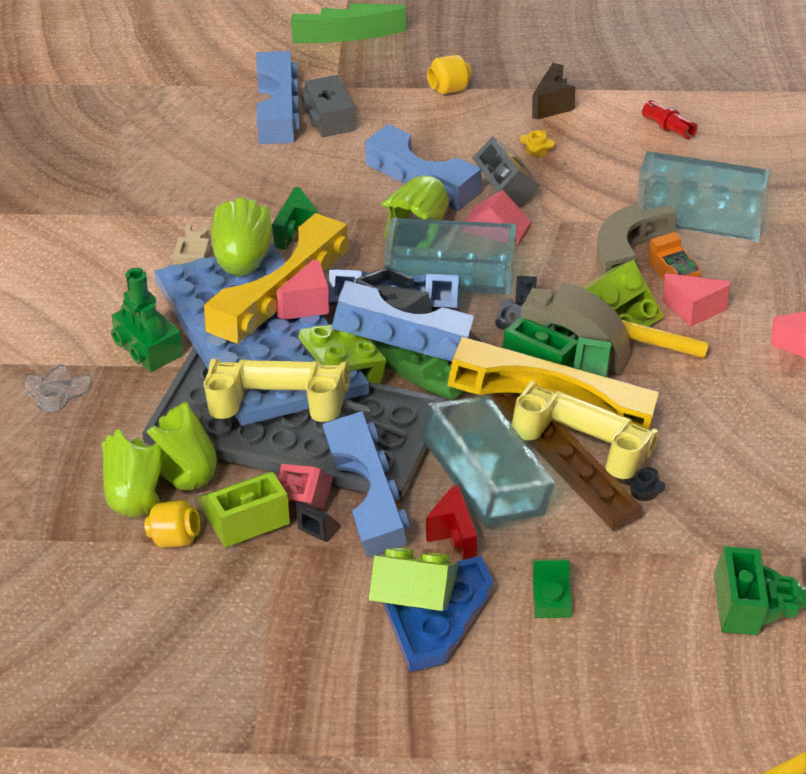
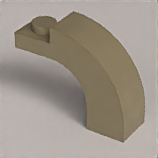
(628, 229)
(582, 314)

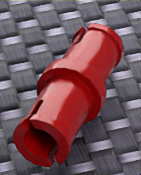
(669, 119)

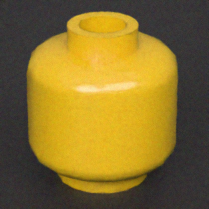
(449, 74)
(172, 524)

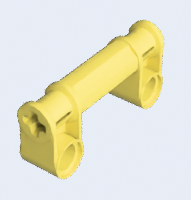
(323, 383)
(628, 441)

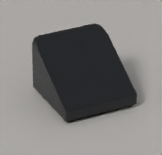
(316, 522)

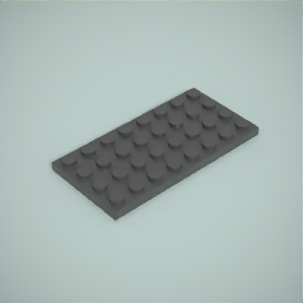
(298, 437)

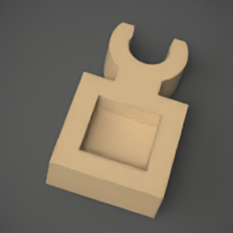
(192, 246)

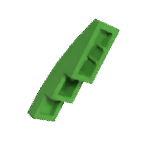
(350, 24)
(420, 369)

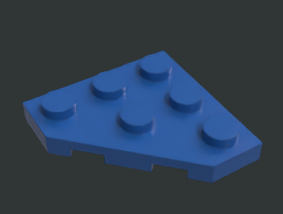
(431, 635)

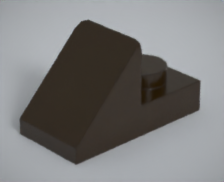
(553, 94)

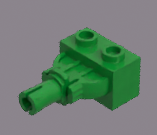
(142, 328)
(542, 341)
(753, 593)

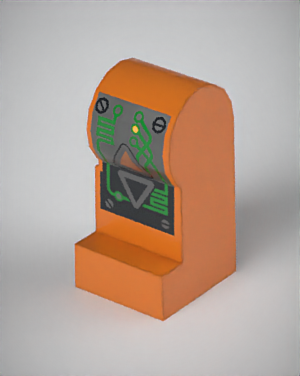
(669, 257)

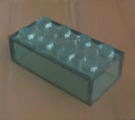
(706, 194)
(475, 251)
(487, 460)

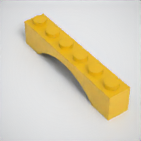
(243, 308)
(492, 369)

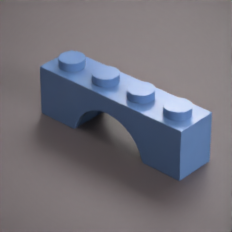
(280, 114)
(391, 154)
(442, 289)
(367, 315)
(377, 517)

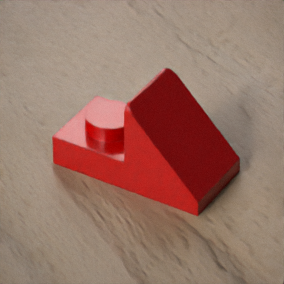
(452, 521)

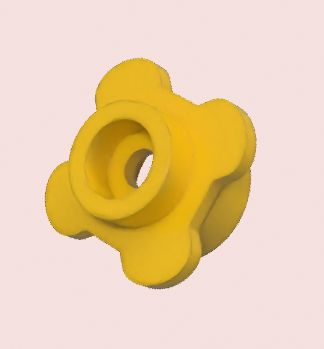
(537, 143)

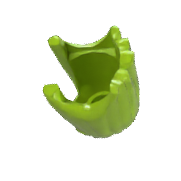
(421, 196)
(241, 235)
(189, 453)
(130, 475)

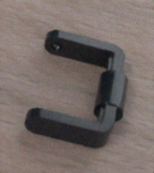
(383, 275)

